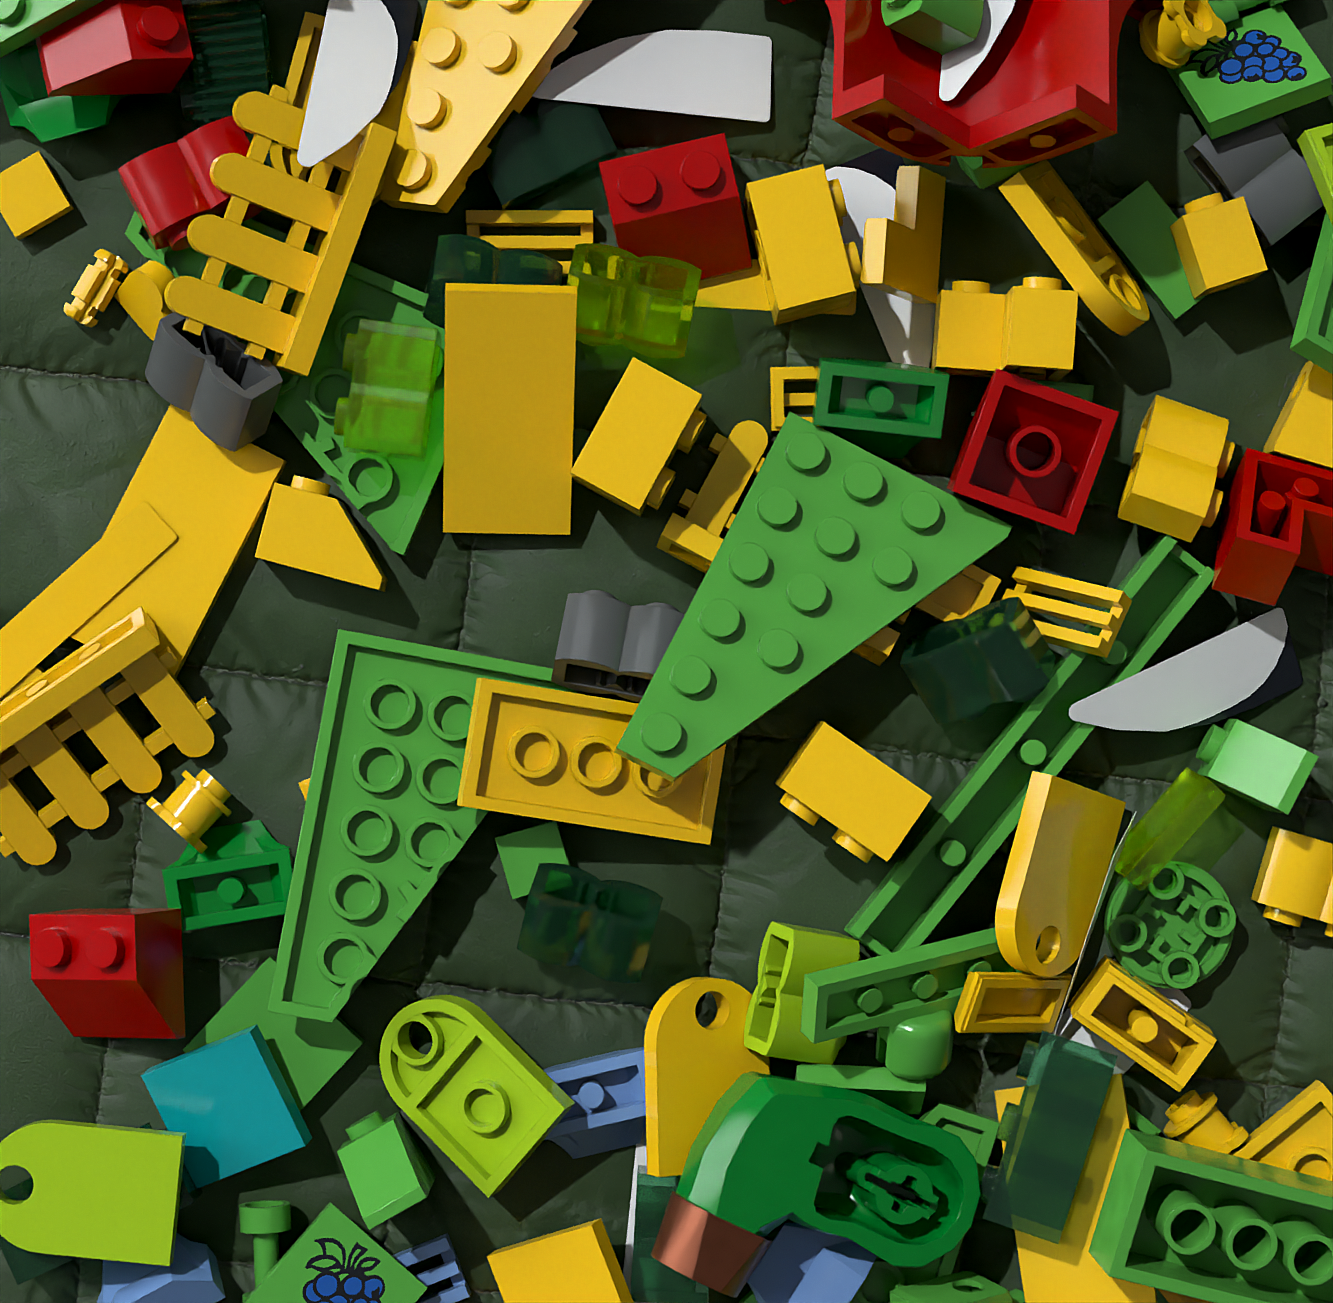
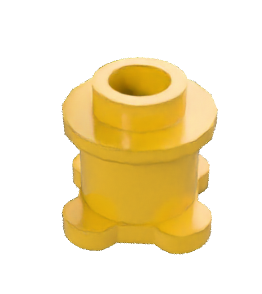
(1177, 29)
(193, 807)
(1201, 1123)

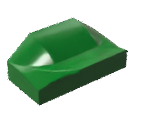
(44, 116)
(880, 403)
(233, 880)

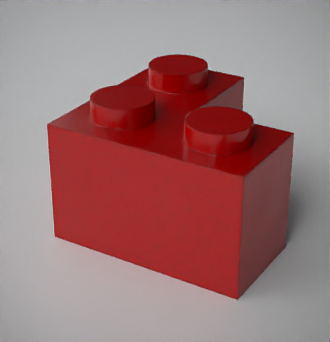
(1270, 521)

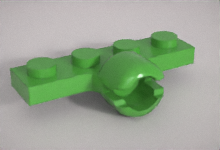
(902, 995)

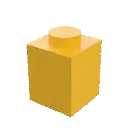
(1217, 244)

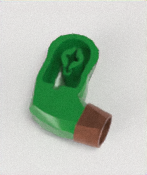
(822, 1161)

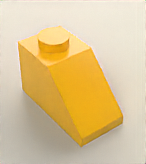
(316, 535)

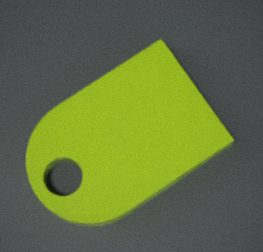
(472, 1090)
(95, 1191)

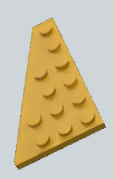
(464, 82)

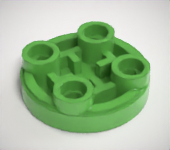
(1172, 928)

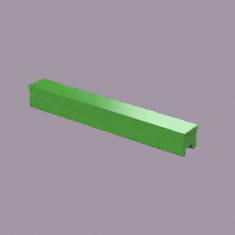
(1036, 739)

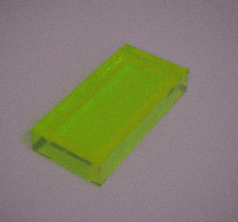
(1166, 827)

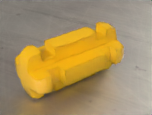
(96, 288)

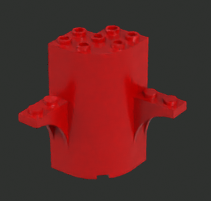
(1031, 98)

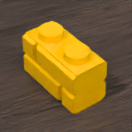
(1142, 1023)

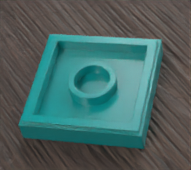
(229, 1106)

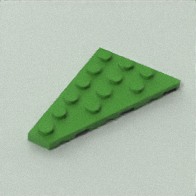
(804, 576)

